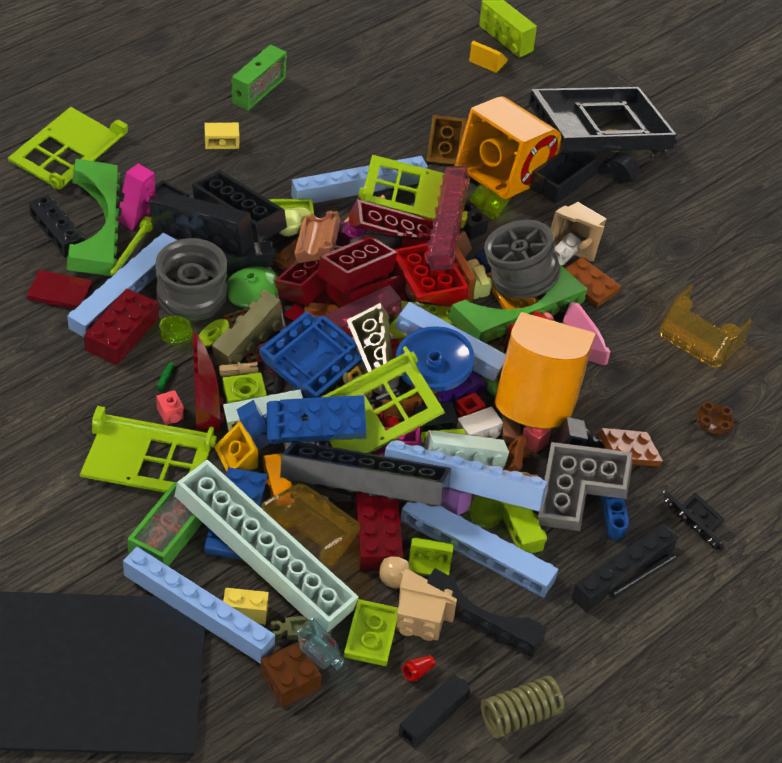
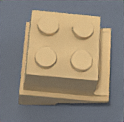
(583, 224)
(423, 607)

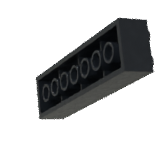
(365, 473)

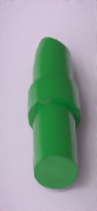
(165, 376)

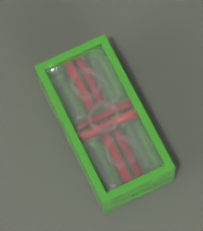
(258, 77)
(165, 529)

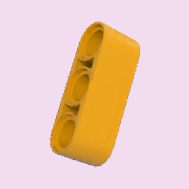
(272, 467)

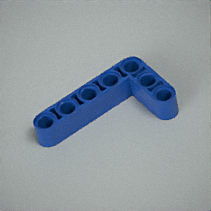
(615, 517)

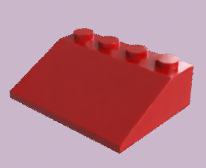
(429, 286)

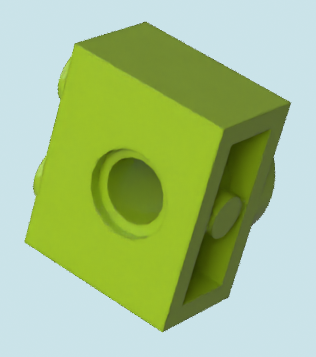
(243, 387)

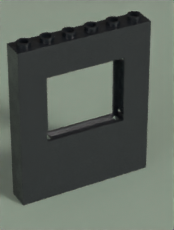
(567, 112)

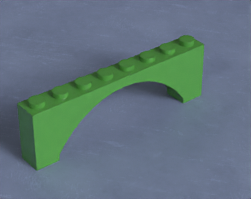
(97, 252)
(492, 323)

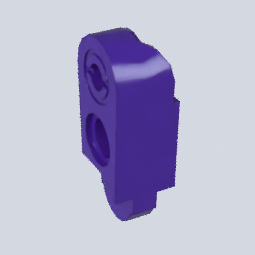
(472, 384)

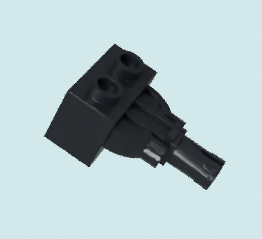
(574, 432)

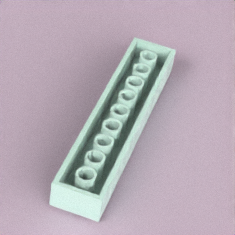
(265, 546)

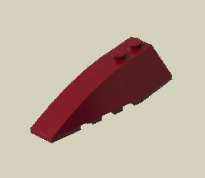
(388, 221)
(206, 390)

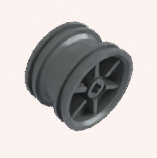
(522, 259)
(191, 279)

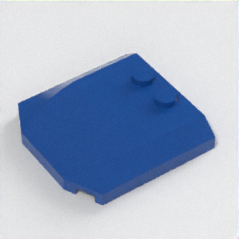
(311, 354)

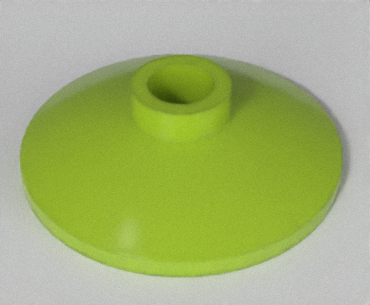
(213, 332)

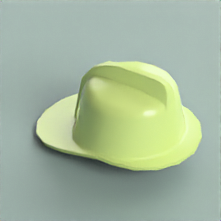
(294, 220)

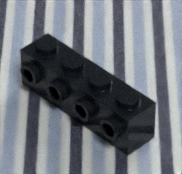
(55, 224)

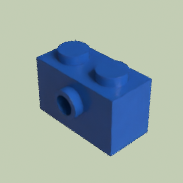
(254, 423)

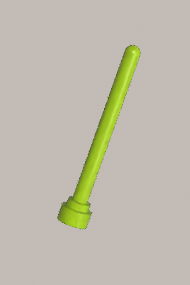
(145, 226)

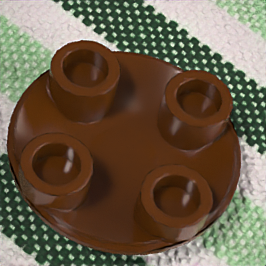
(715, 418)

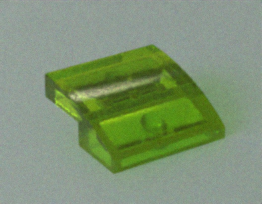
(488, 202)

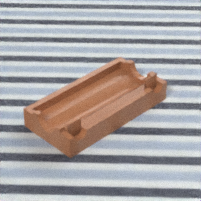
(317, 236)

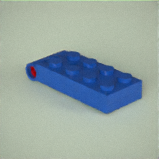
(327, 419)
(254, 486)

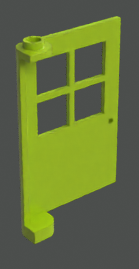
(74, 132)
(426, 194)
(375, 432)
(123, 446)

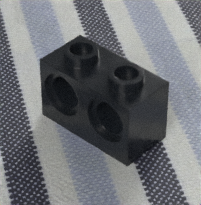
(476, 221)

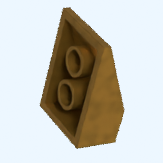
(445, 139)

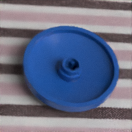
(442, 356)

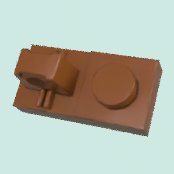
(407, 405)
(517, 453)

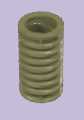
(522, 706)

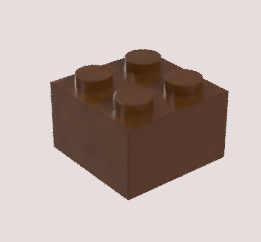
(290, 674)

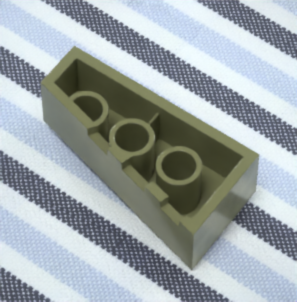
(249, 330)
(372, 336)

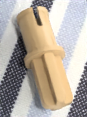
(238, 369)

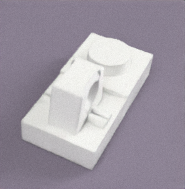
(567, 248)

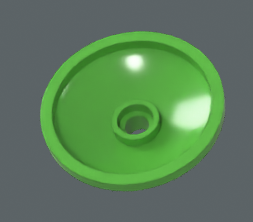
(248, 283)

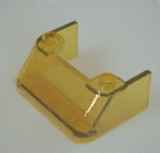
(699, 336)
(316, 519)

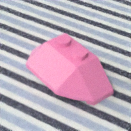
(577, 317)

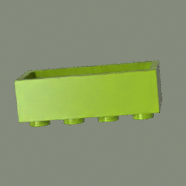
(508, 26)

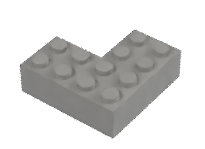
(581, 471)

